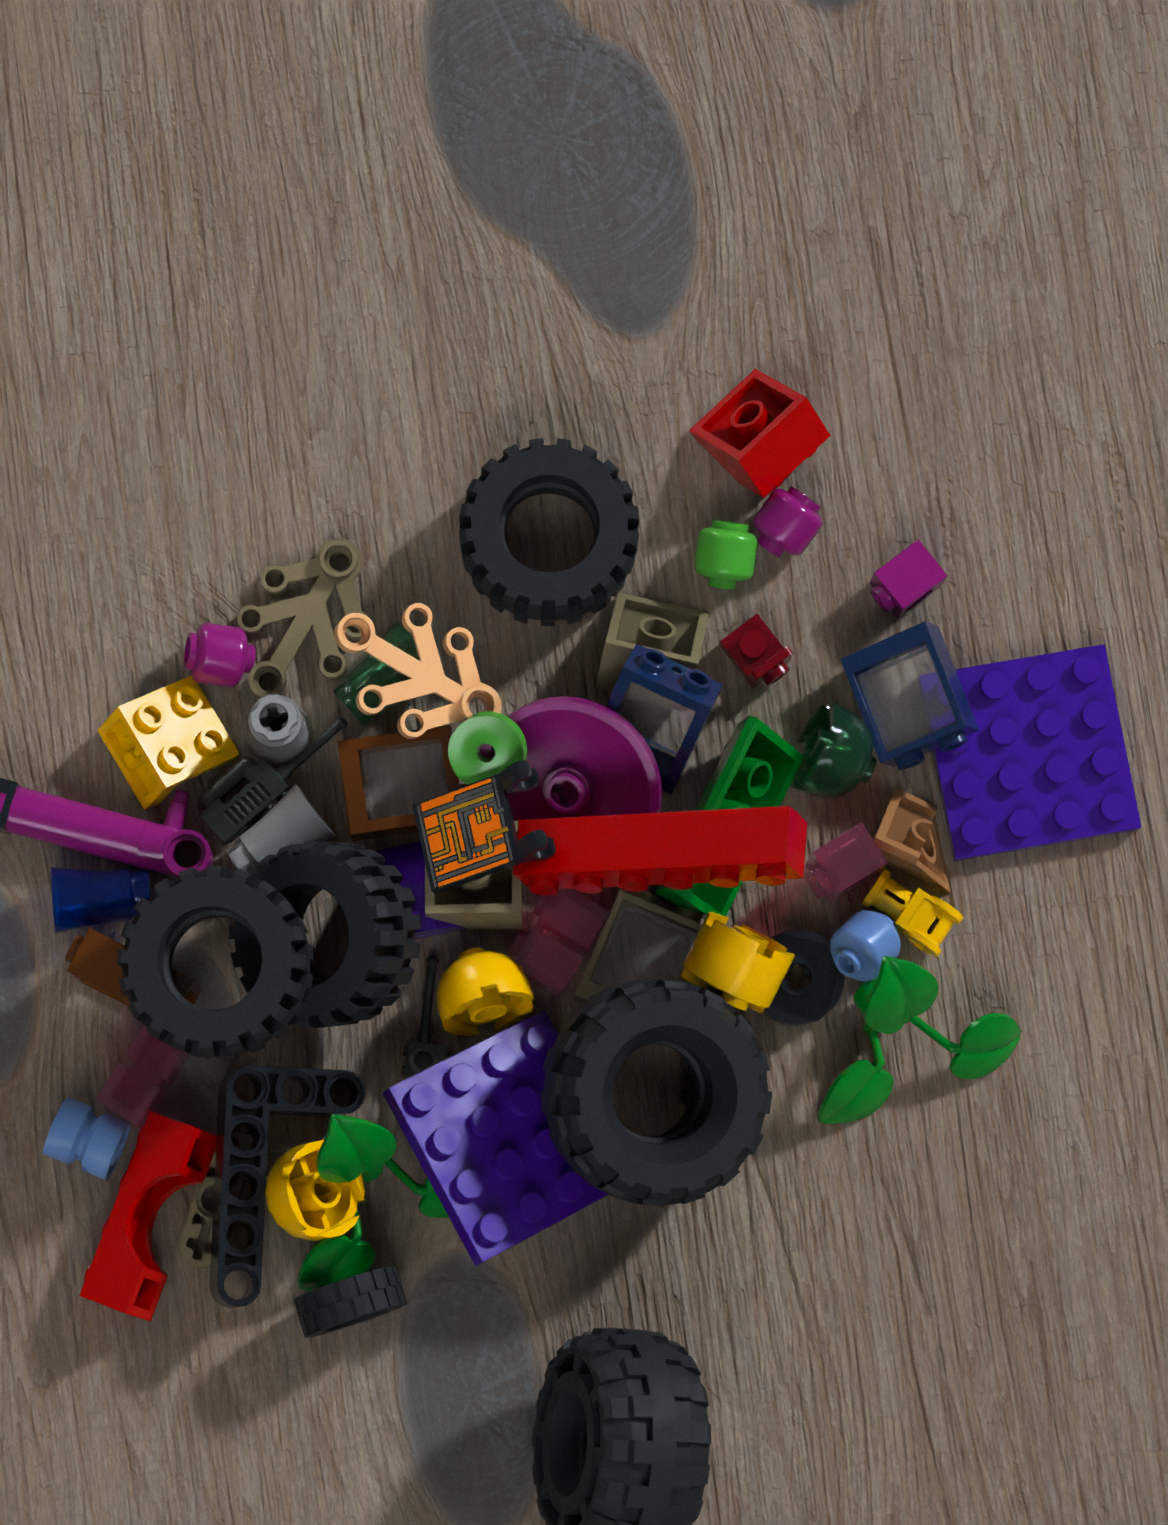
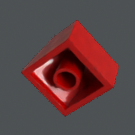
(761, 432)

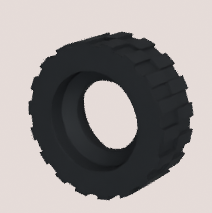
(350, 1301)

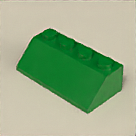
(750, 774)

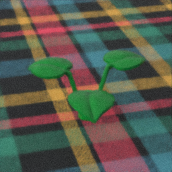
(887, 1004)
(349, 1150)

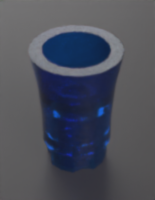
(95, 896)

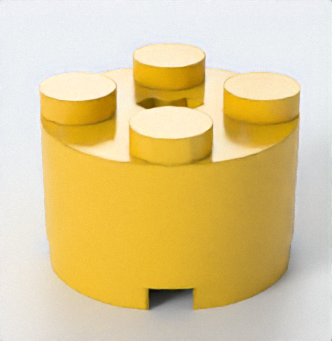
(737, 962)

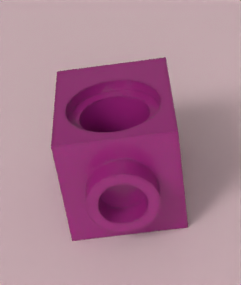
(906, 580)

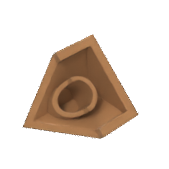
(911, 839)

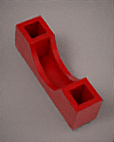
(124, 1265)

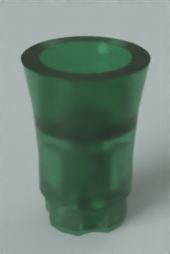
(375, 672)

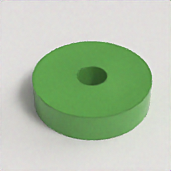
(481, 729)

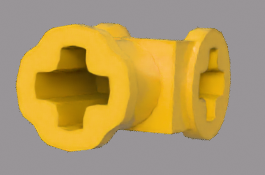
(913, 913)

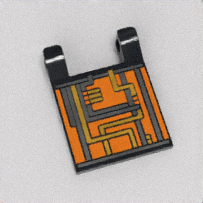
(473, 830)

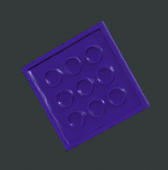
(1043, 760)
(487, 1141)

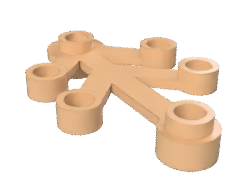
(425, 675)

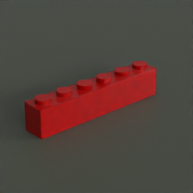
(667, 850)

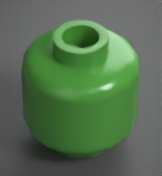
(726, 554)

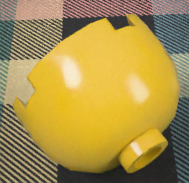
(480, 990)
(307, 1203)

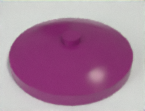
(585, 762)

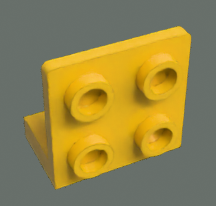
(166, 739)

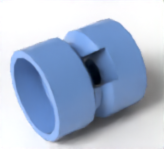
(83, 1137)

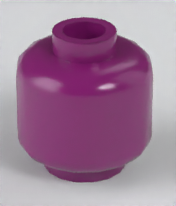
(787, 522)
(218, 654)

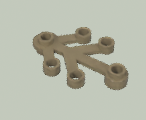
(307, 611)

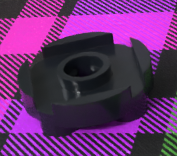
(824, 986)

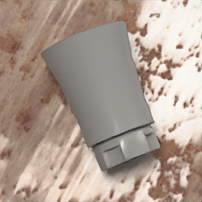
(283, 745)
(287, 823)

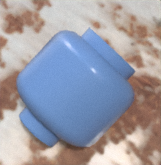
(862, 943)

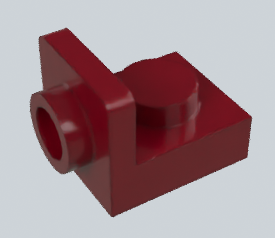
(757, 652)

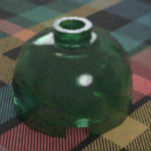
(834, 753)

